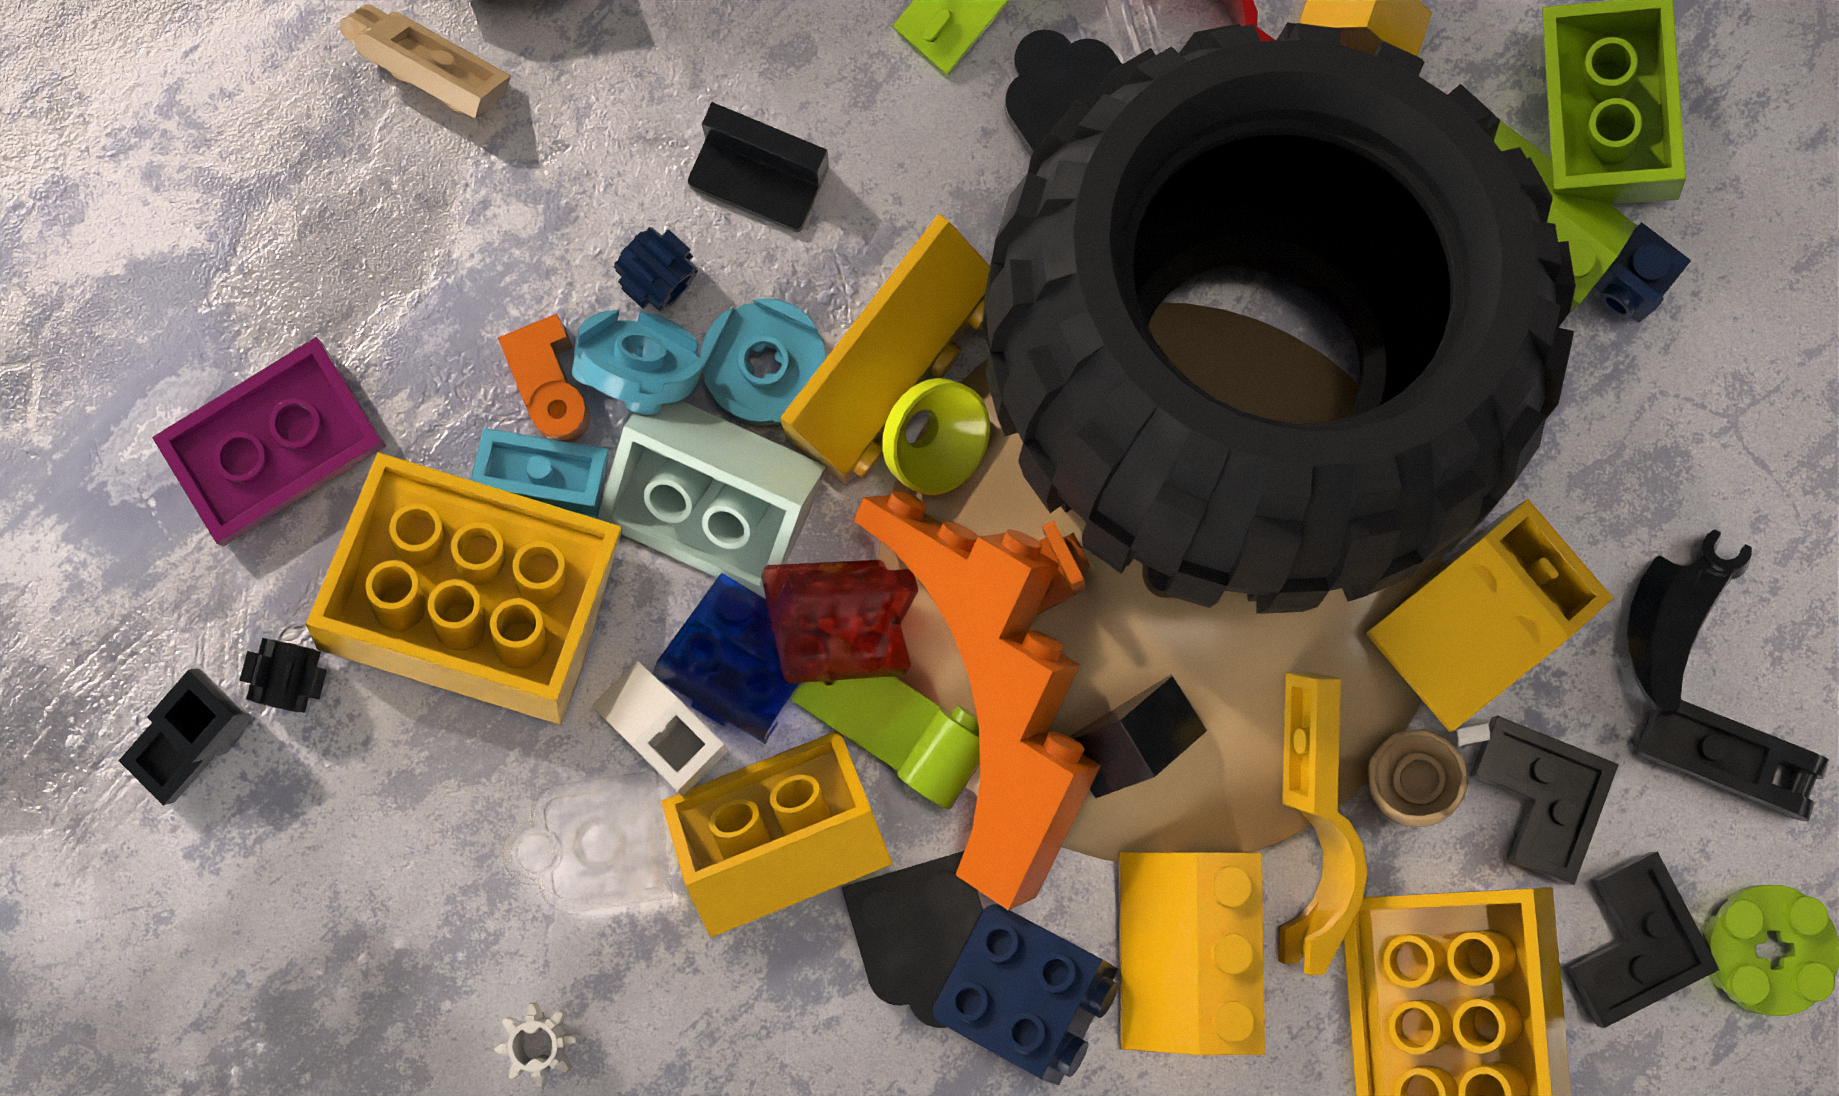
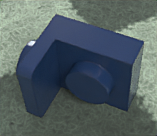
(1641, 274)

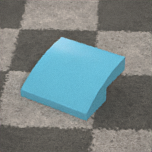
(543, 469)

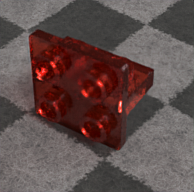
(839, 619)

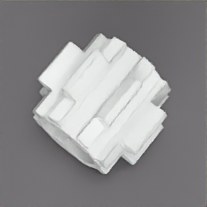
(539, 1065)

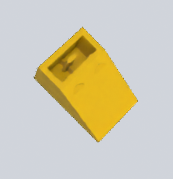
(1489, 615)

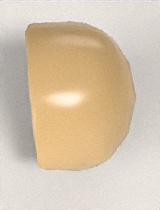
(1417, 778)

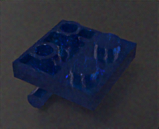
(729, 661)

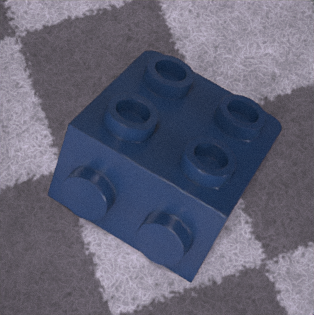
(1026, 994)

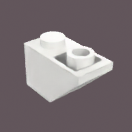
(660, 728)

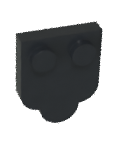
(1051, 79)
(913, 930)

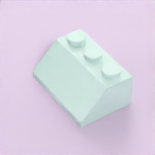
(709, 492)

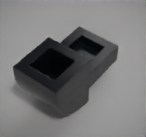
(185, 735)

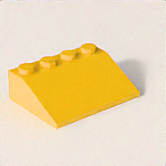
(465, 588)
(1457, 995)

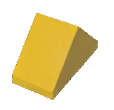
(1370, 22)

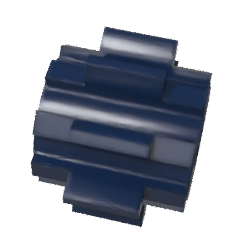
(655, 269)

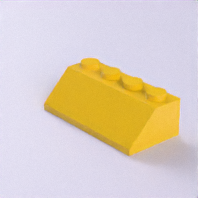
(888, 349)

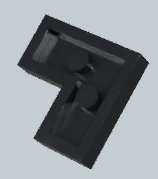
(1563, 792)
(1659, 946)

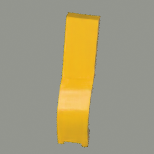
(1312, 789)

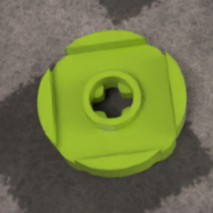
(1810, 941)

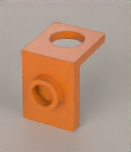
(1072, 561)

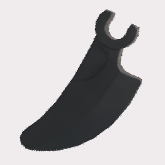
(1669, 616)

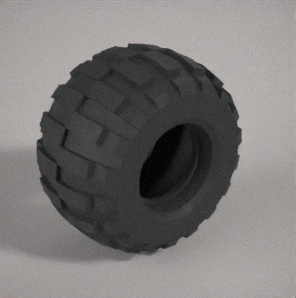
(1317, 173)

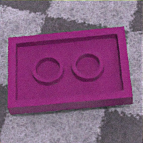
(268, 442)

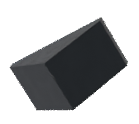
(1140, 736)

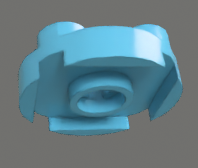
(750, 330)
(637, 361)

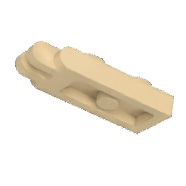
(425, 59)

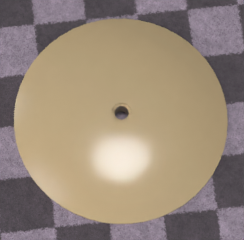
(1224, 657)

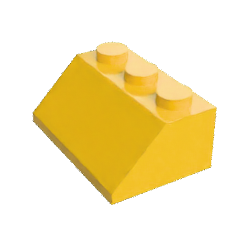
(774, 834)
(1191, 952)

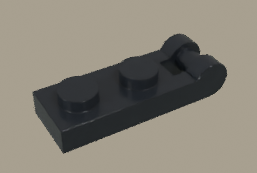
(1734, 758)

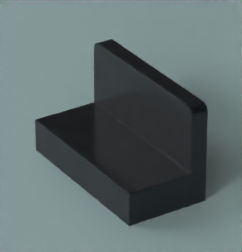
(758, 168)

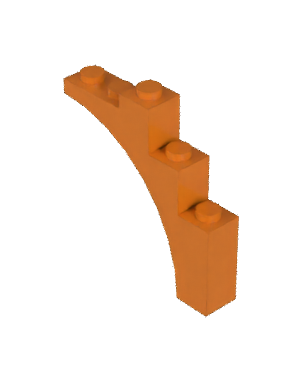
(1017, 680)

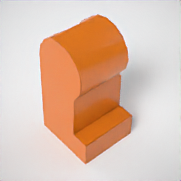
(549, 398)

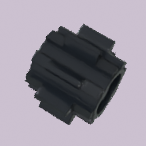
(283, 675)

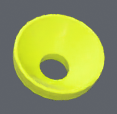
(953, 440)

